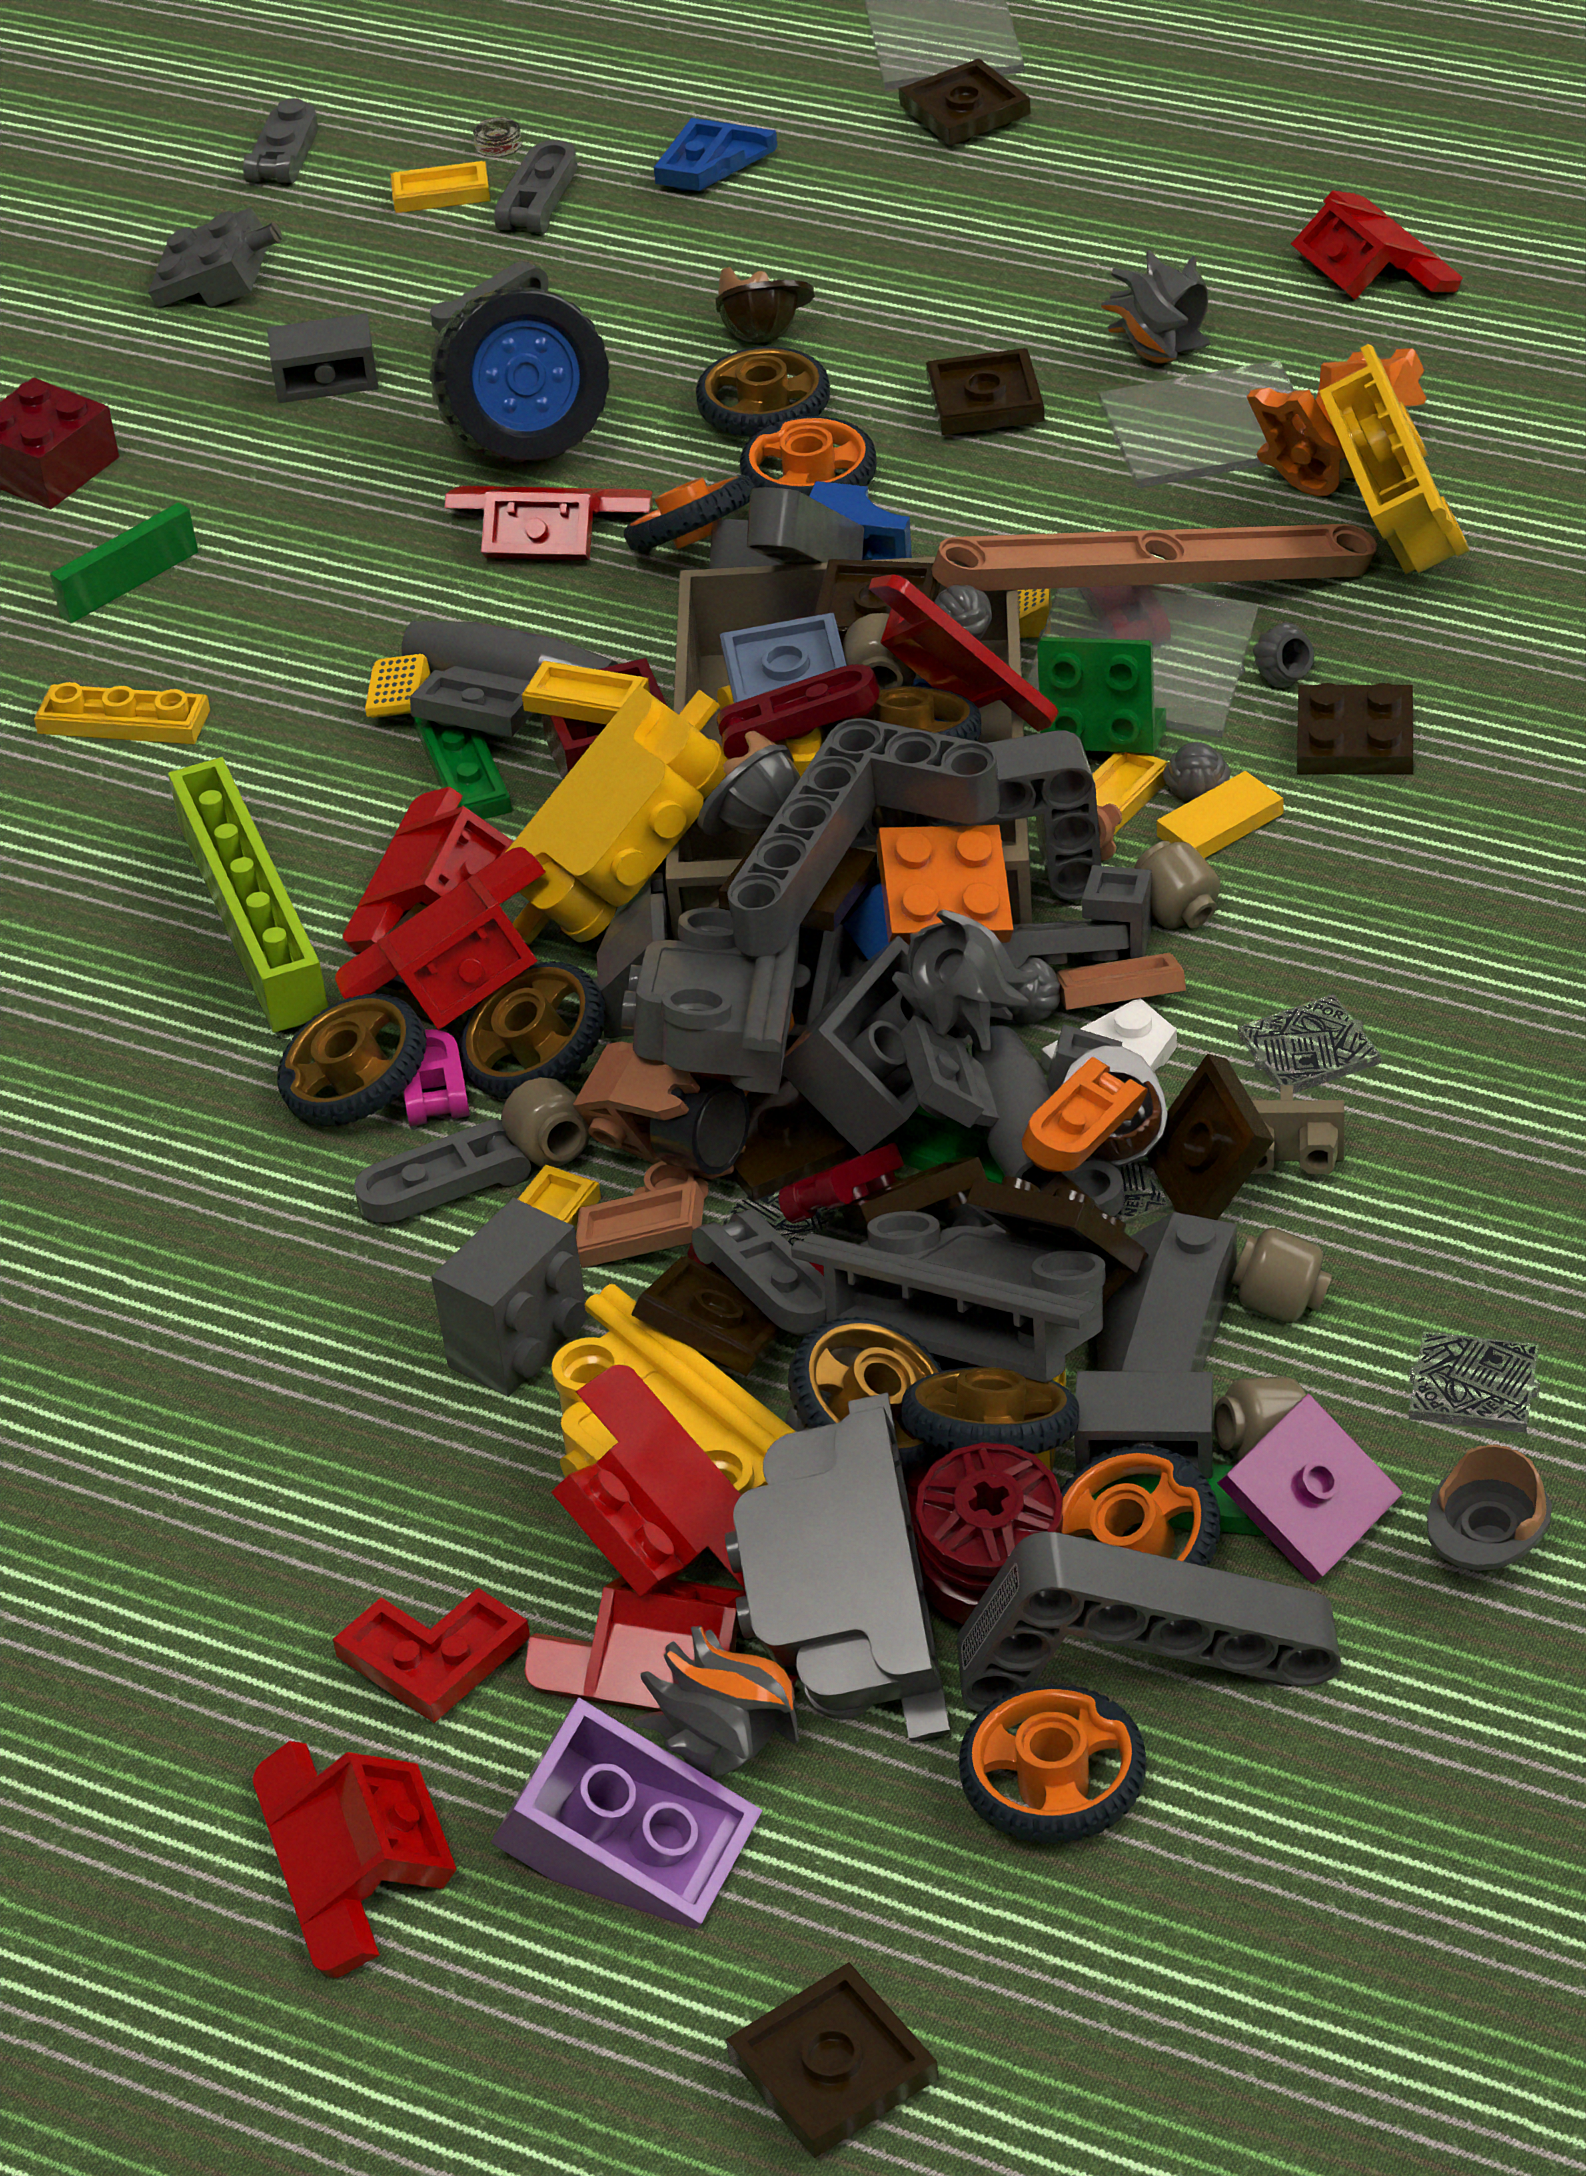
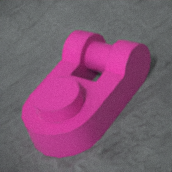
(439, 1068)

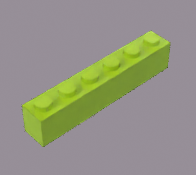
(248, 894)

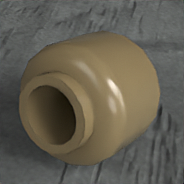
(864, 647)
(1181, 884)
(545, 1123)
(1281, 1275)
(1252, 1410)

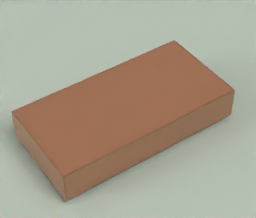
(1120, 980)
(639, 1224)

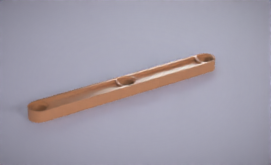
(1127, 557)

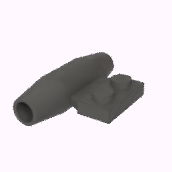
(483, 672)
(985, 1089)

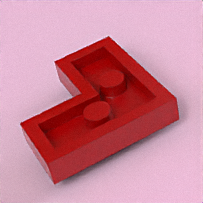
(432, 1665)

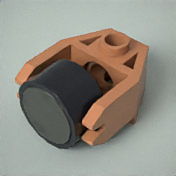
(664, 1112)

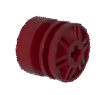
(974, 1515)

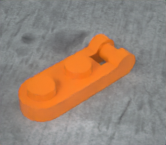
(1080, 1117)

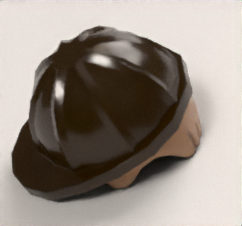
(758, 307)

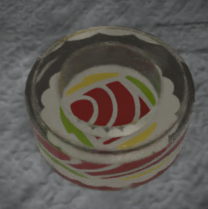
(497, 137)

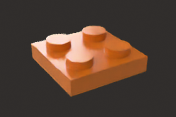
(944, 870)

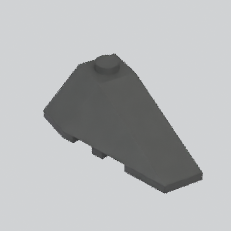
(630, 931)
(1176, 1299)

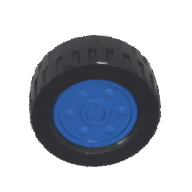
(520, 374)

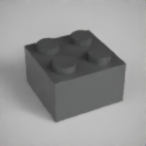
(510, 1297)

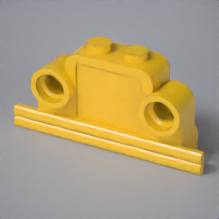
(1391, 467)
(618, 814)
(707, 1403)

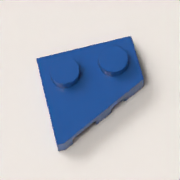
(711, 151)

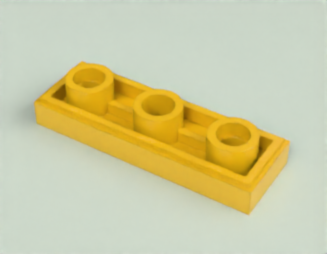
(122, 713)

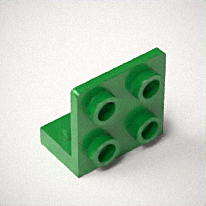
(1102, 692)

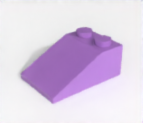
(626, 1820)

